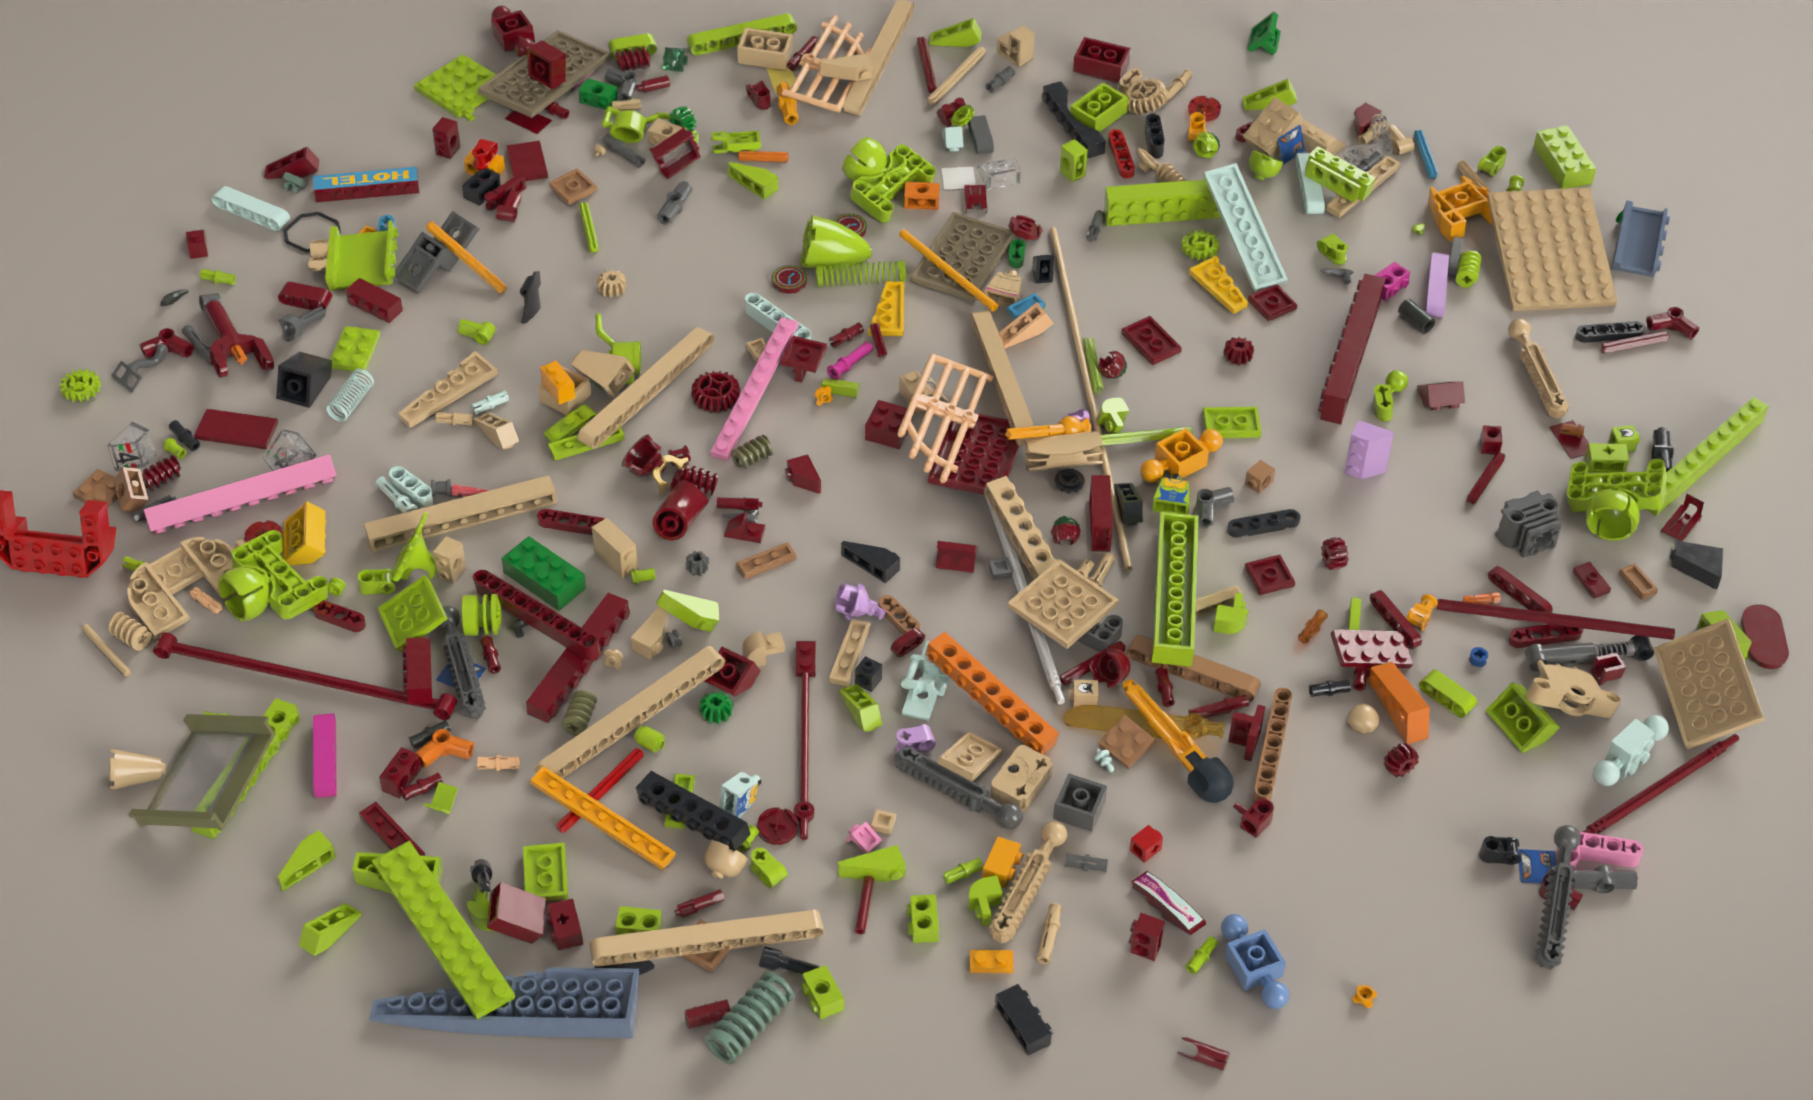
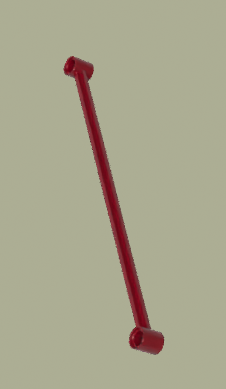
(168, 644)

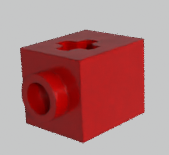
(1146, 843)

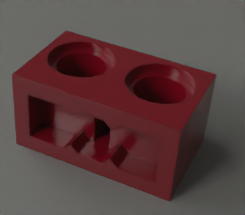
(400, 772)
(1146, 936)

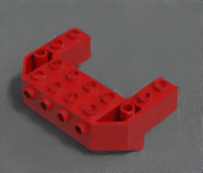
(52, 551)

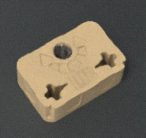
(1021, 777)

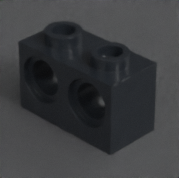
(480, 184)

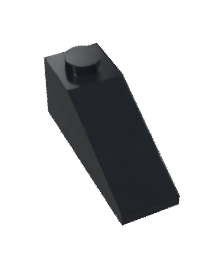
(1129, 503)
(874, 560)

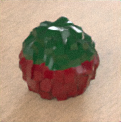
(1113, 367)
(1065, 529)

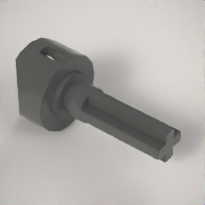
(293, 326)

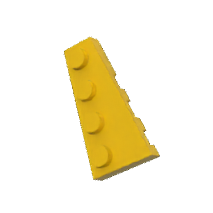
(1217, 282)
(890, 310)

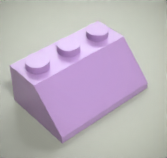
(1368, 451)

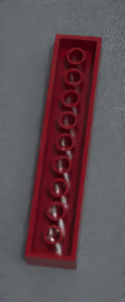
(1351, 349)

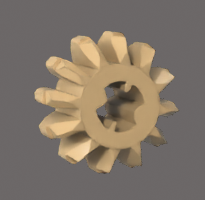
(611, 283)

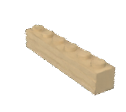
(1210, 602)

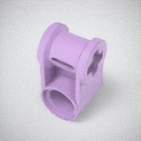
(918, 738)

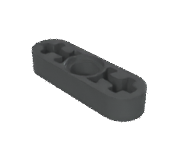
(1454, 257)

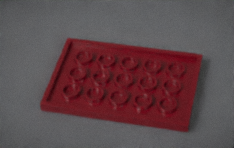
(982, 455)

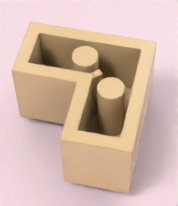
(1017, 45)

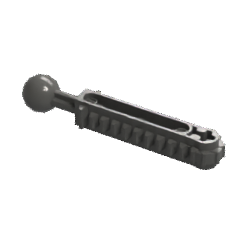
(461, 666)
(956, 786)
(1560, 876)

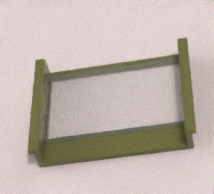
(209, 772)

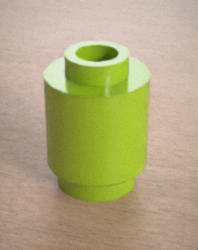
(649, 738)

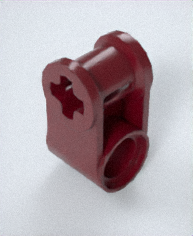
(759, 95)

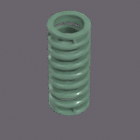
(750, 1019)

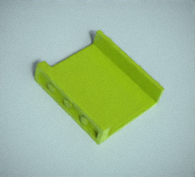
(361, 256)

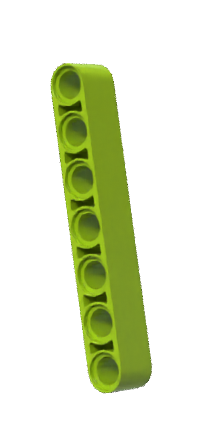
(730, 36)

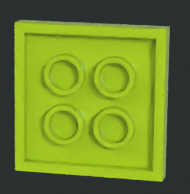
(412, 612)

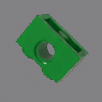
(597, 94)

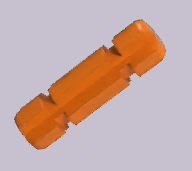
(1485, 598)

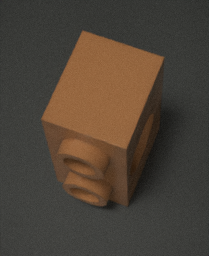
(130, 489)

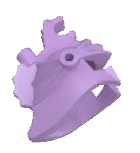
(855, 602)

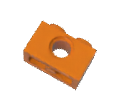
(921, 195)

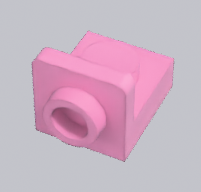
(864, 837)

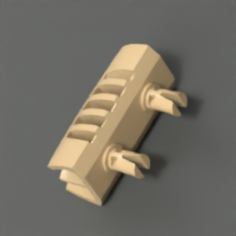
(1063, 451)

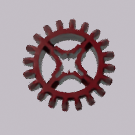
(715, 391)

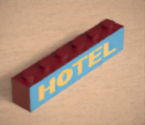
(366, 184)

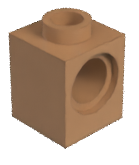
(1259, 476)

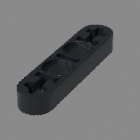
(1589, 333)

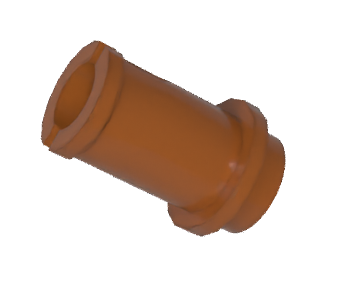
(1571, 429)

